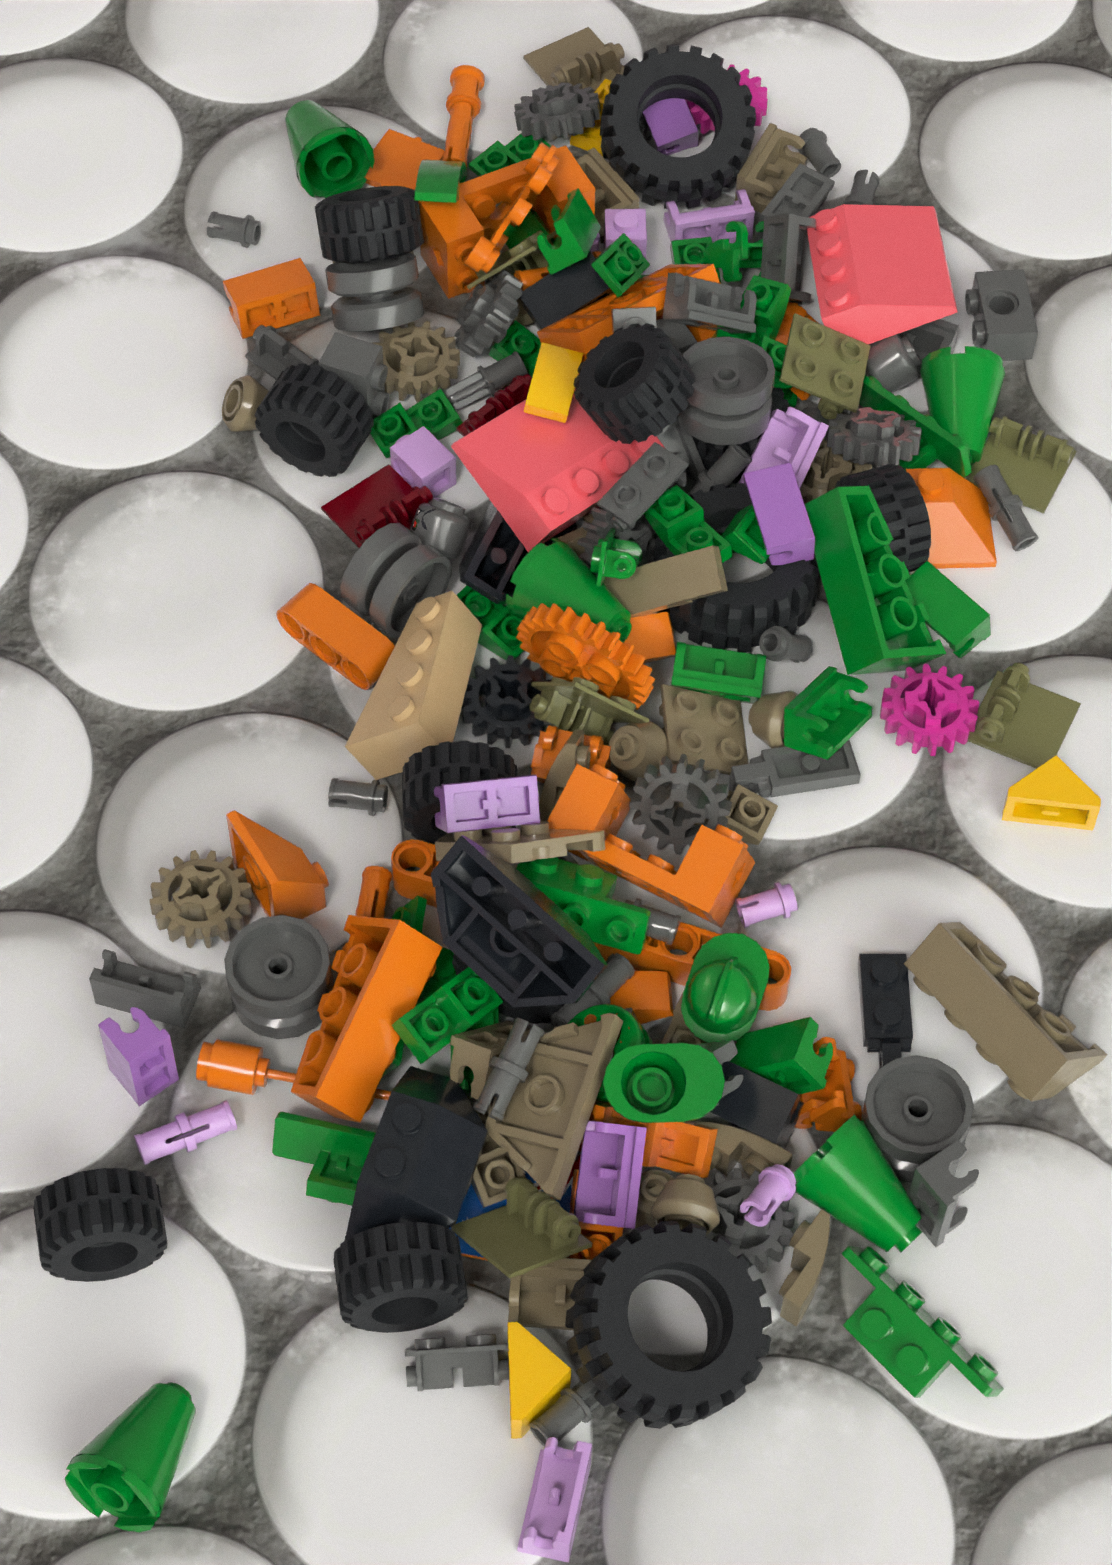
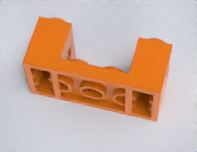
(455, 228)
(592, 323)
(707, 876)

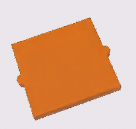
(399, 159)

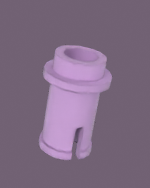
(767, 904)
(774, 1187)

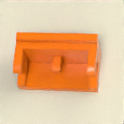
(272, 297)

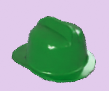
(725, 988)
(664, 1082)

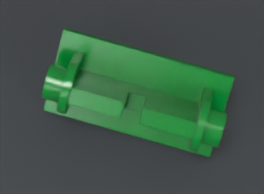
(615, 558)

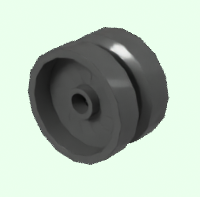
(375, 293)
(730, 391)
(392, 576)
(278, 976)
(916, 1111)

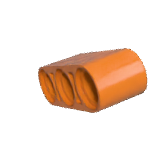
(336, 635)

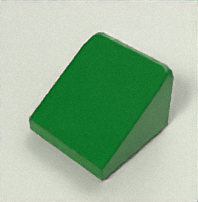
(745, 535)

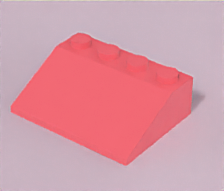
(879, 269)
(545, 470)

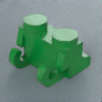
(737, 254)

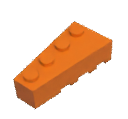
(374, 987)

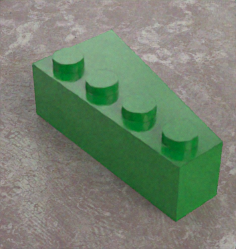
(866, 585)

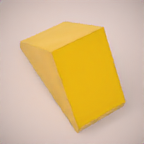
(1052, 798)
(534, 1378)

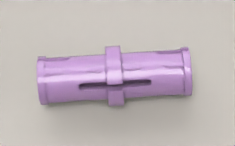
(154, 1145)

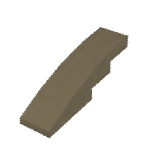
(670, 582)

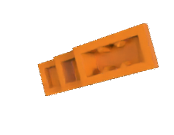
(670, 1145)

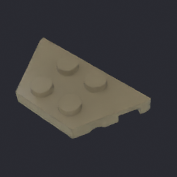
(526, 843)
(556, 1101)

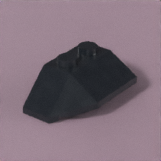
(494, 557)
(511, 930)
(419, 1155)

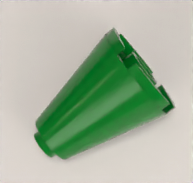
(326, 150)
(963, 392)
(562, 578)
(859, 1188)
(134, 1458)

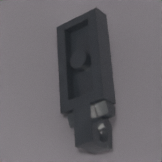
(885, 1005)

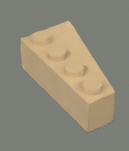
(419, 687)

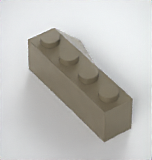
(1000, 1013)

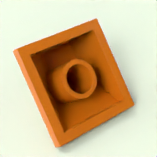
(957, 519)
(276, 869)

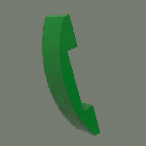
(440, 180)

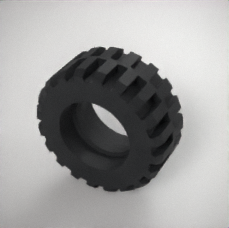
(688, 78)
(746, 609)
(717, 1285)

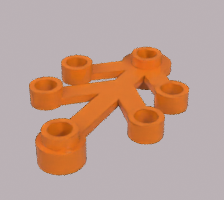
(540, 168)

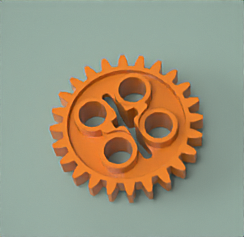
(576, 647)

